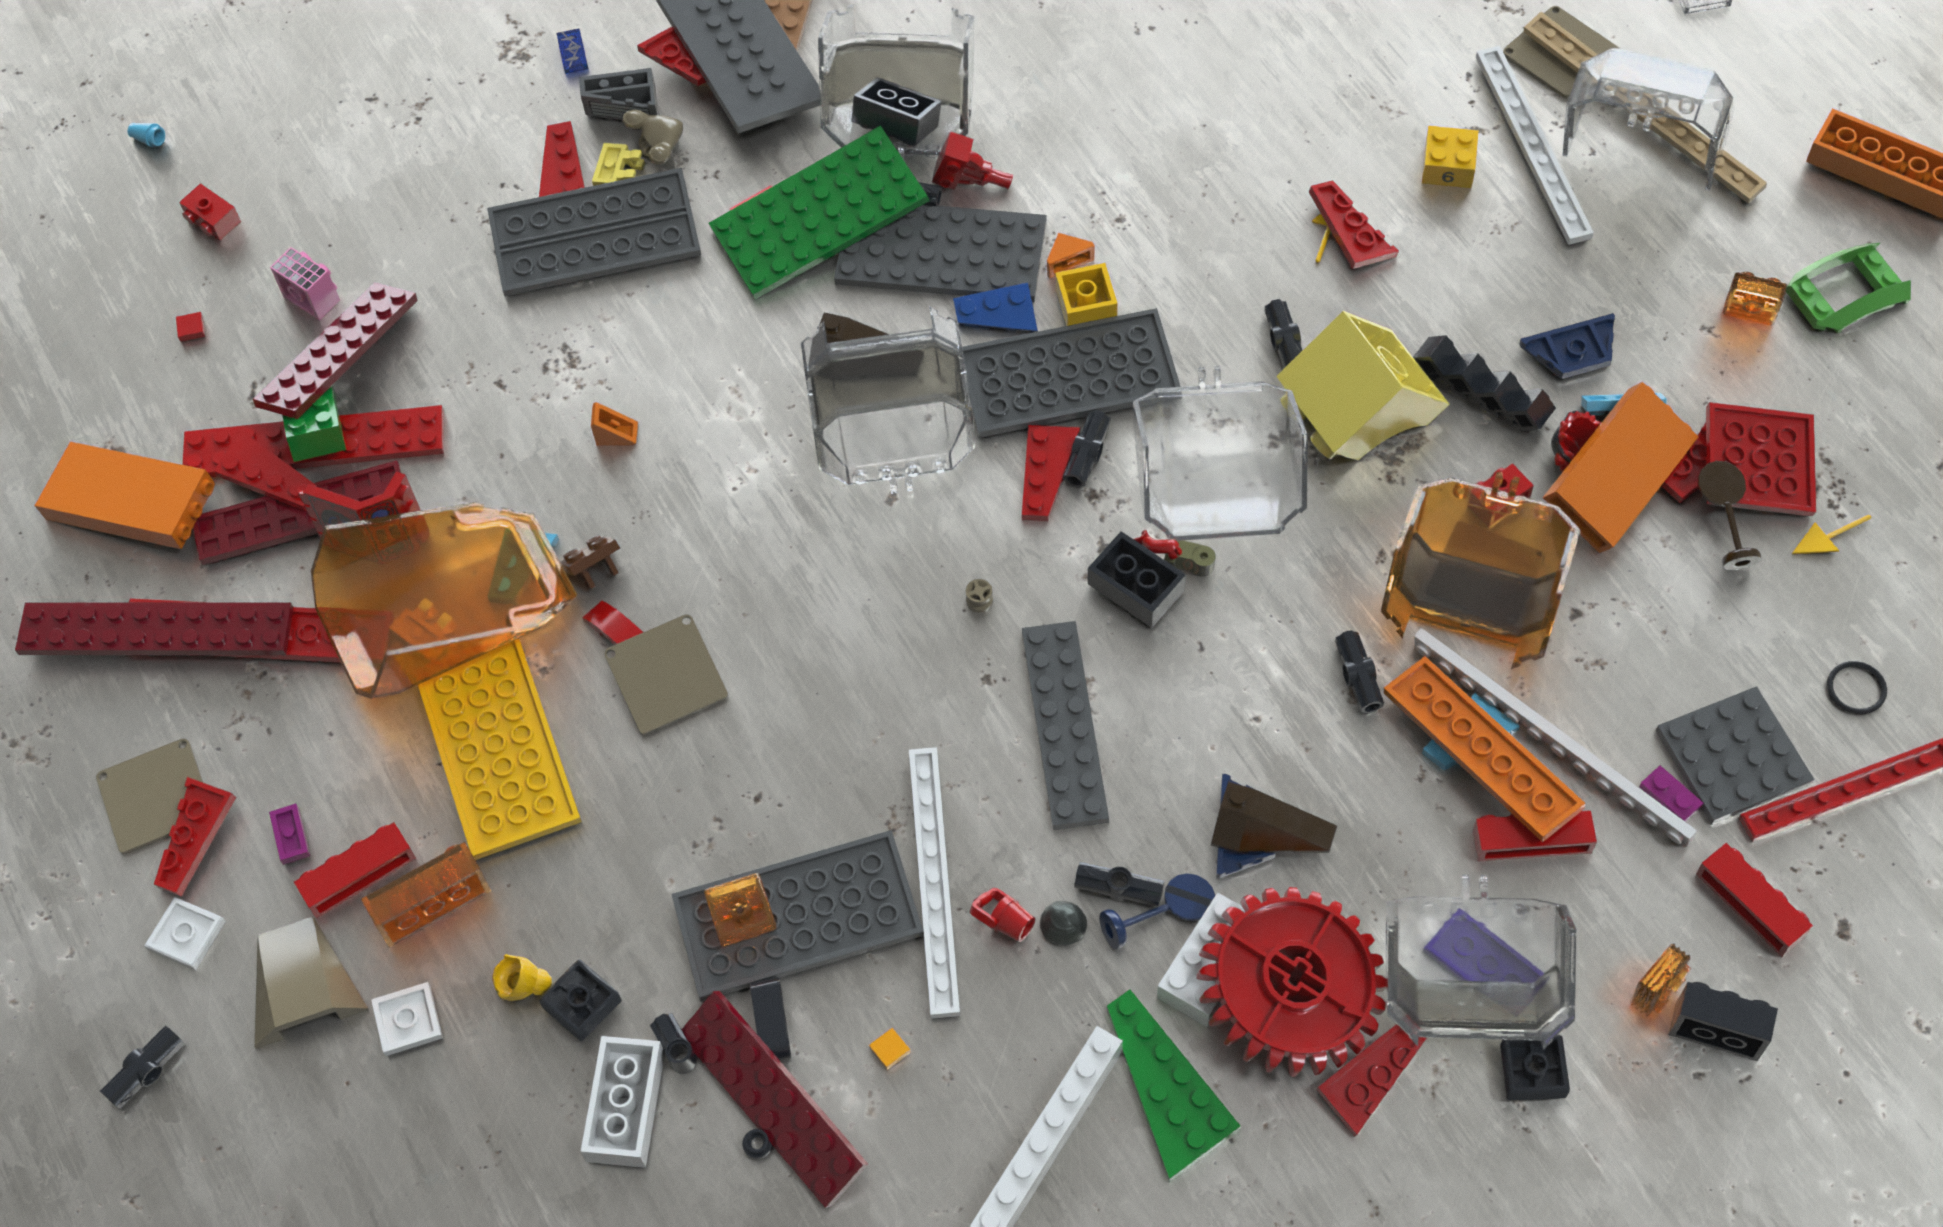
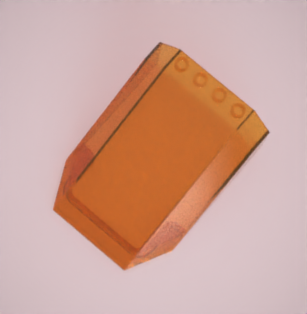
(432, 591)

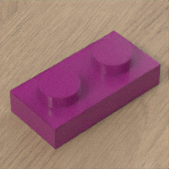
(1671, 793)
(289, 834)

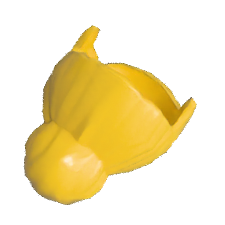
(519, 978)

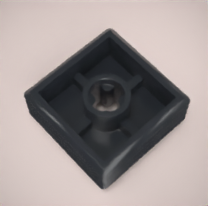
(583, 983)
(1523, 1082)

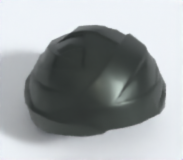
(1063, 923)

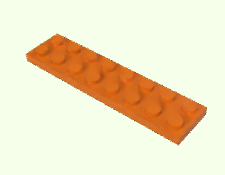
(1484, 749)

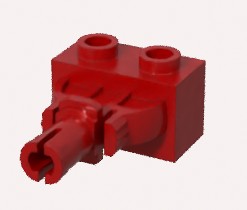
(961, 165)

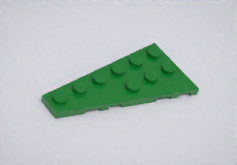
(1175, 1099)

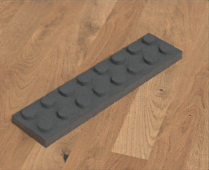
(1065, 726)

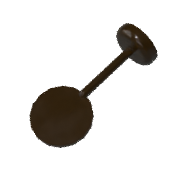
(1725, 486)

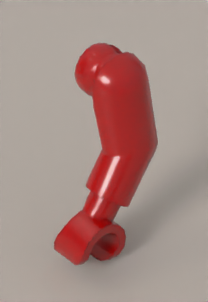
(1161, 546)

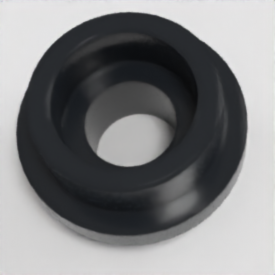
(750, 1138)

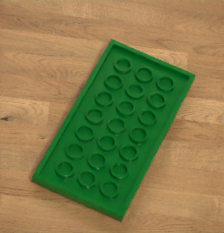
(818, 212)

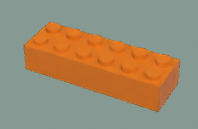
(1880, 161)

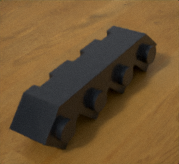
(1472, 378)

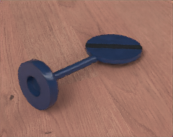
(1184, 896)

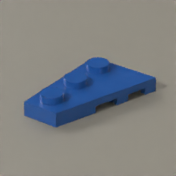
(998, 308)

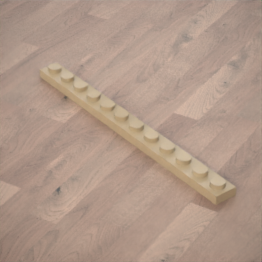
(1676, 132)

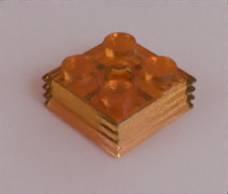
(1755, 298)
(723, 905)
(1661, 980)

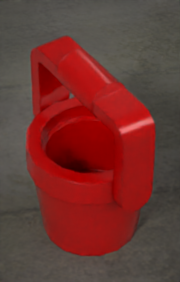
(1006, 917)

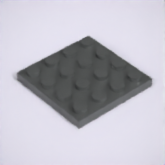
(1734, 755)

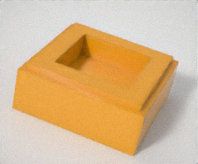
(889, 1048)

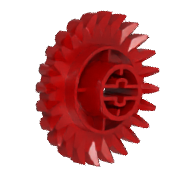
(1318, 955)

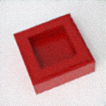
(190, 326)

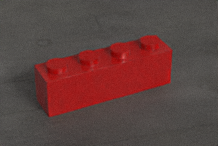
(1509, 839)
(354, 869)
(1754, 899)

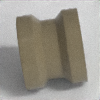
(981, 589)

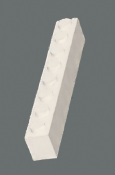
(1050, 1131)

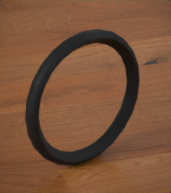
(1879, 703)

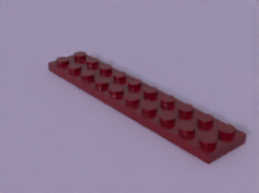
(154, 628)

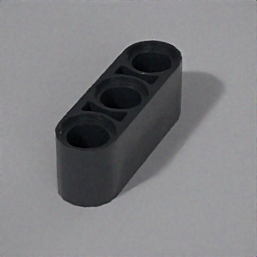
(770, 1016)

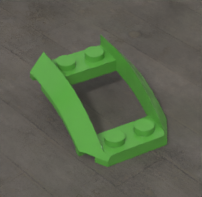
(1882, 278)

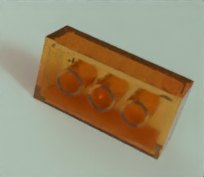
(426, 894)

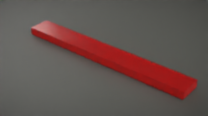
(1843, 791)

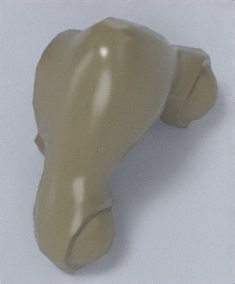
(658, 134)

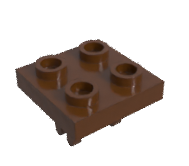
(597, 549)

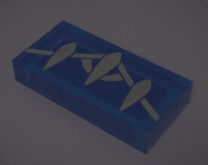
(572, 51)

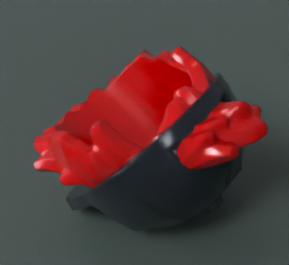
(1572, 436)

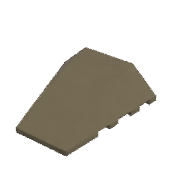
(299, 981)

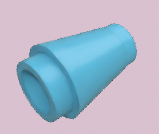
(147, 133)

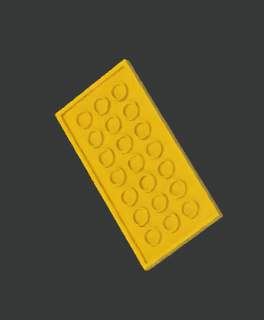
(498, 751)

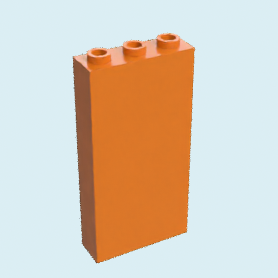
(1621, 466)
(125, 495)

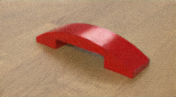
(611, 623)

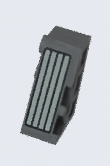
(618, 92)

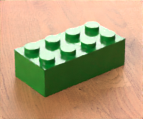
(316, 430)

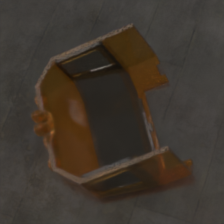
(1481, 564)

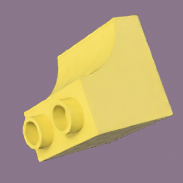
(1359, 387)

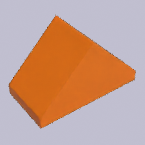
(1069, 254)
(612, 427)

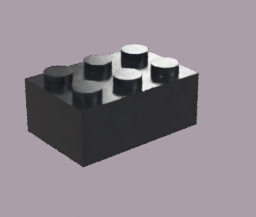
(897, 109)
(1136, 579)
(1723, 1020)

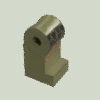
(1194, 558)

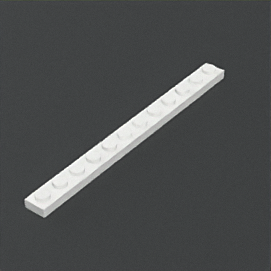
(1560, 743)

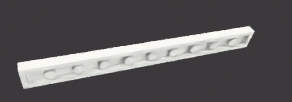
(1534, 146)
(934, 884)

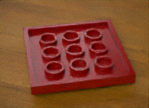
(1772, 453)

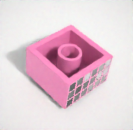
(305, 283)

